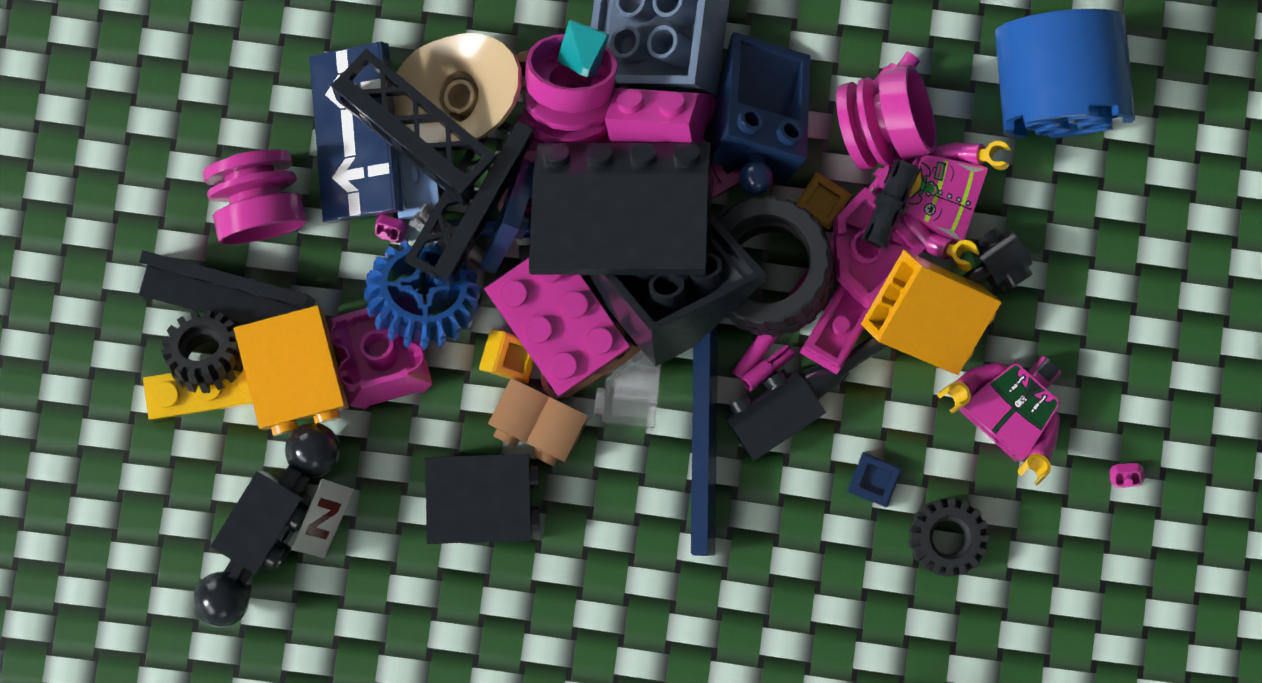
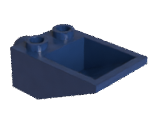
(761, 112)

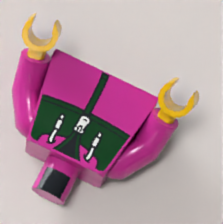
(1012, 409)

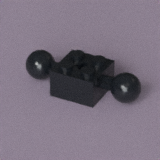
(264, 523)

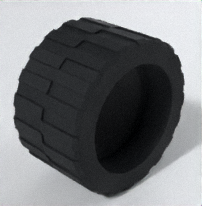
(803, 306)

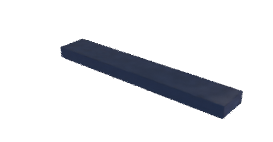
(704, 445)

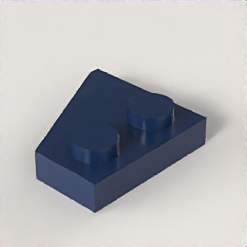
(511, 220)

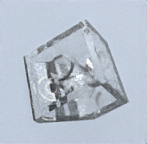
(630, 395)

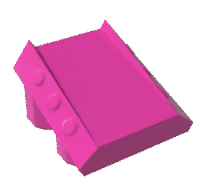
(372, 365)

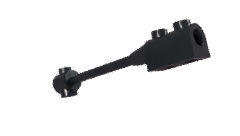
(793, 399)

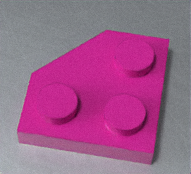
(858, 265)

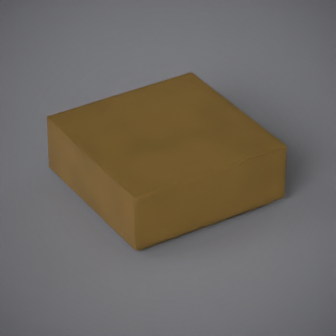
(823, 200)

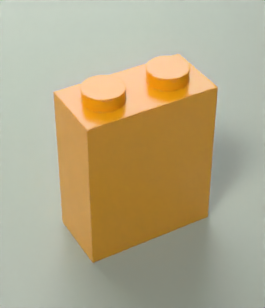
(930, 313)
(291, 370)

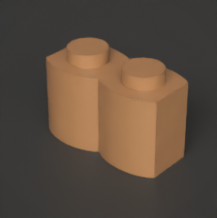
(537, 421)

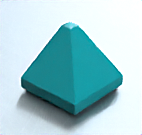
(582, 48)

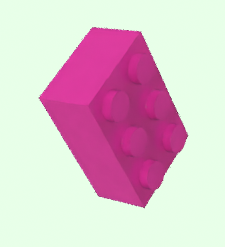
(558, 324)

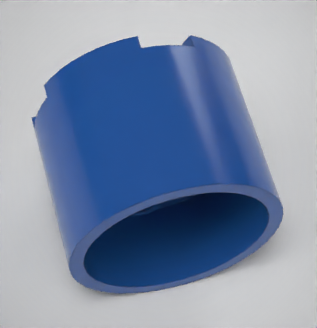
(1064, 73)

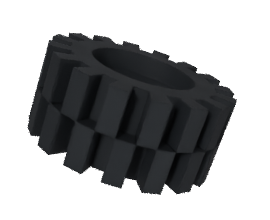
(191, 335)
(974, 531)

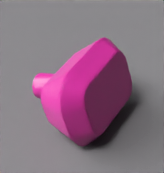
(390, 229)
(1127, 475)

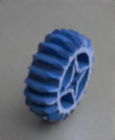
(390, 298)

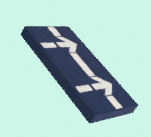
(354, 163)

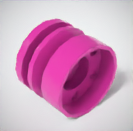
(560, 101)
(886, 118)
(253, 188)

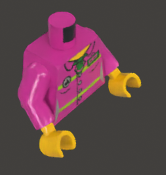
(947, 195)

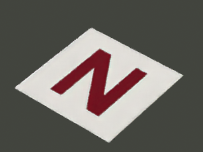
(322, 518)

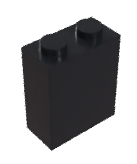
(481, 499)

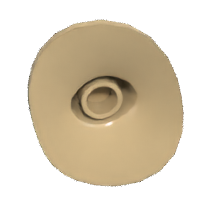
(466, 78)

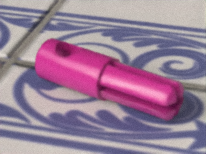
(767, 368)

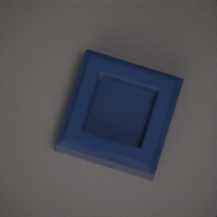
(874, 479)

